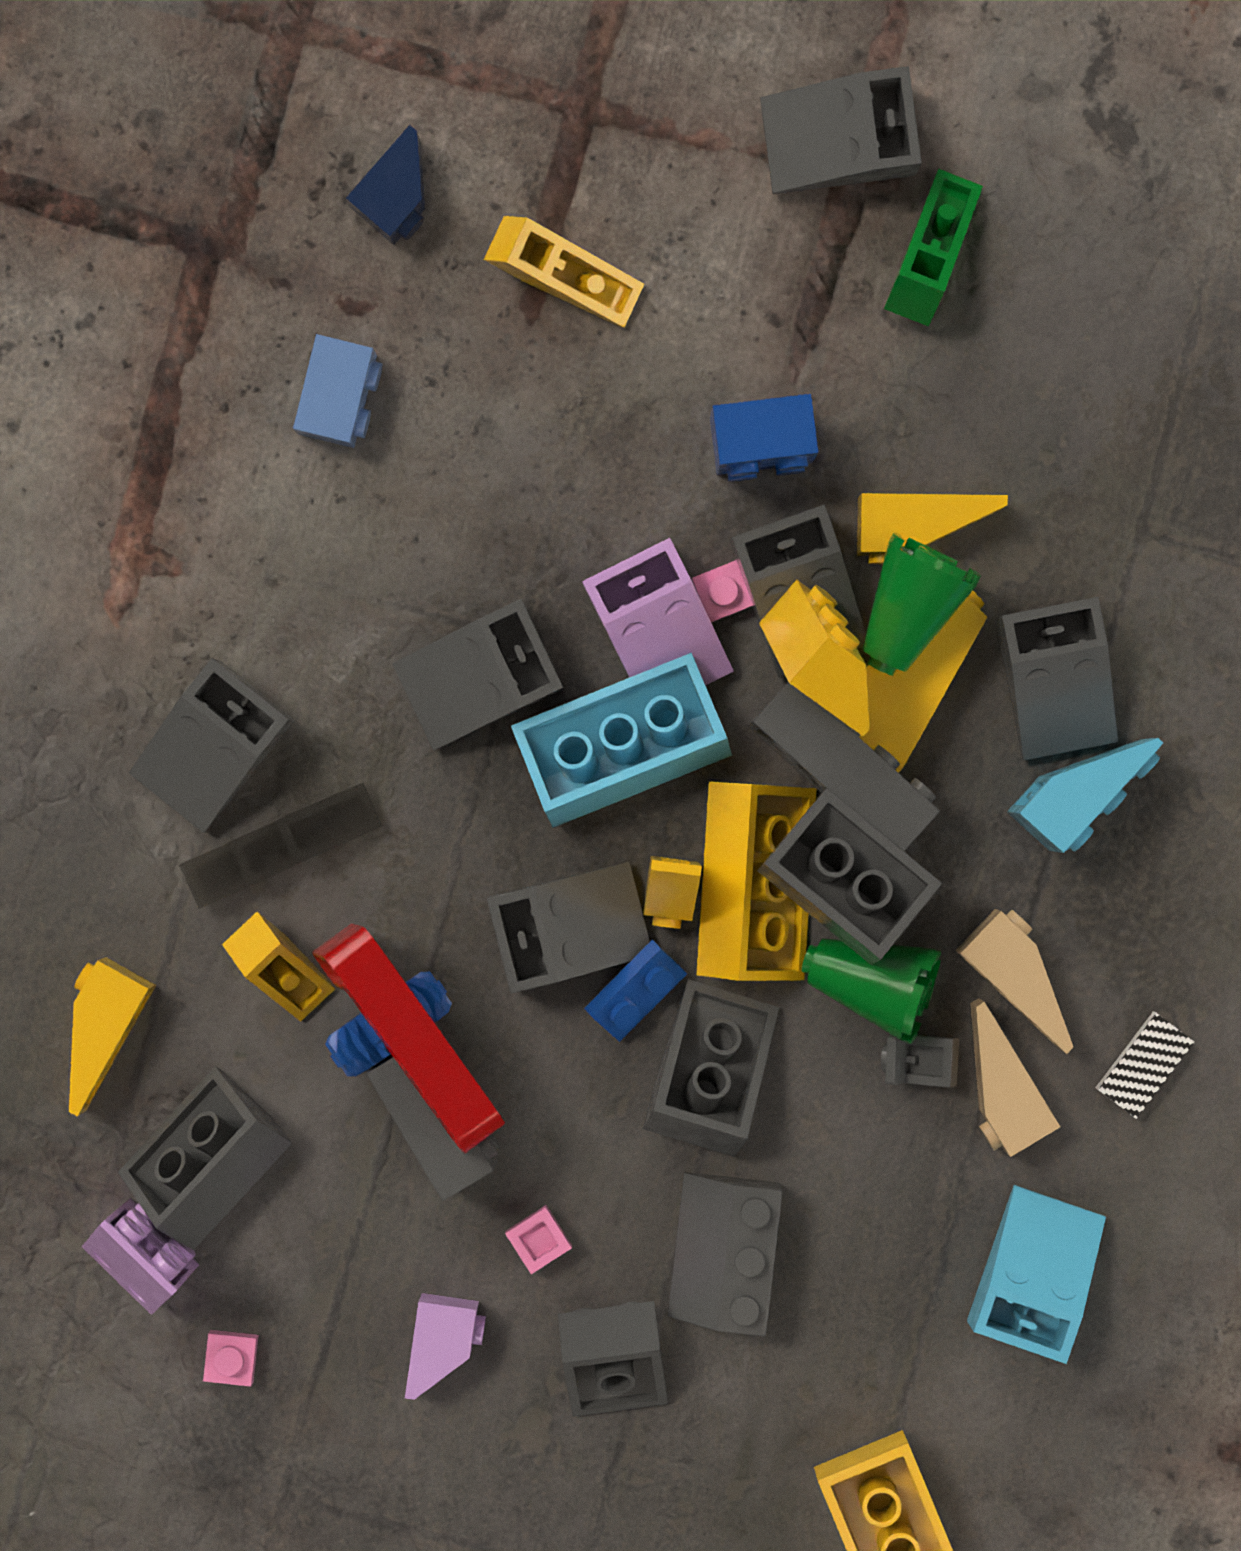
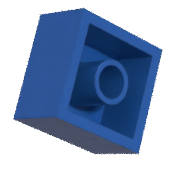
(764, 436)

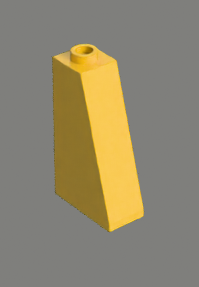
(907, 700)

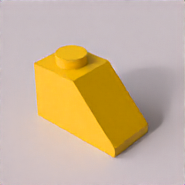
(277, 966)

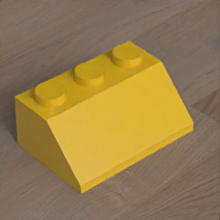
(819, 653)

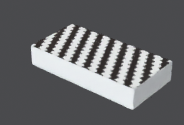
(1144, 1064)

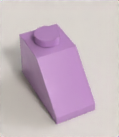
(441, 1339)

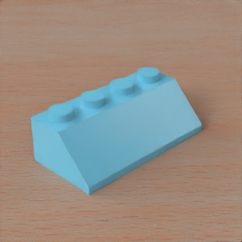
(621, 740)

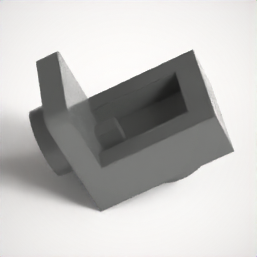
(924, 1062)

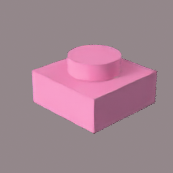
(722, 591)
(538, 1239)
(230, 1358)

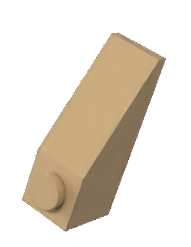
(1016, 970)
(1006, 1094)

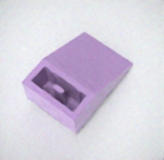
(656, 613)
(140, 1256)

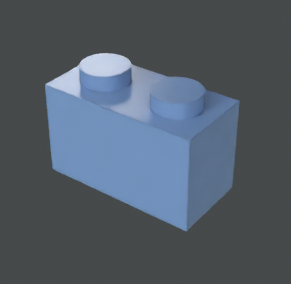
(337, 391)

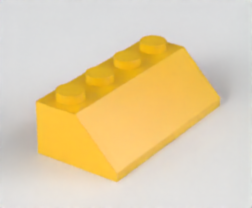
(745, 920)

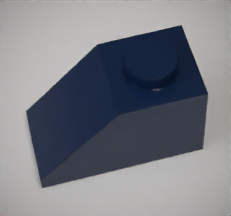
(393, 190)

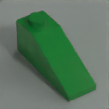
(933, 248)

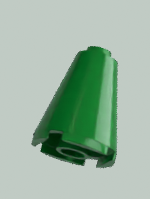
(913, 602)
(883, 993)

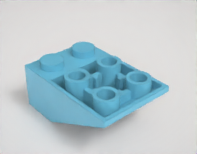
(1067, 800)
(1038, 1274)

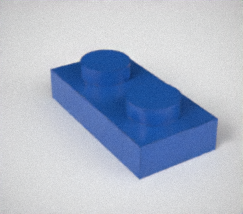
(635, 990)

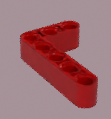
(410, 1035)

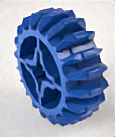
(358, 1047)

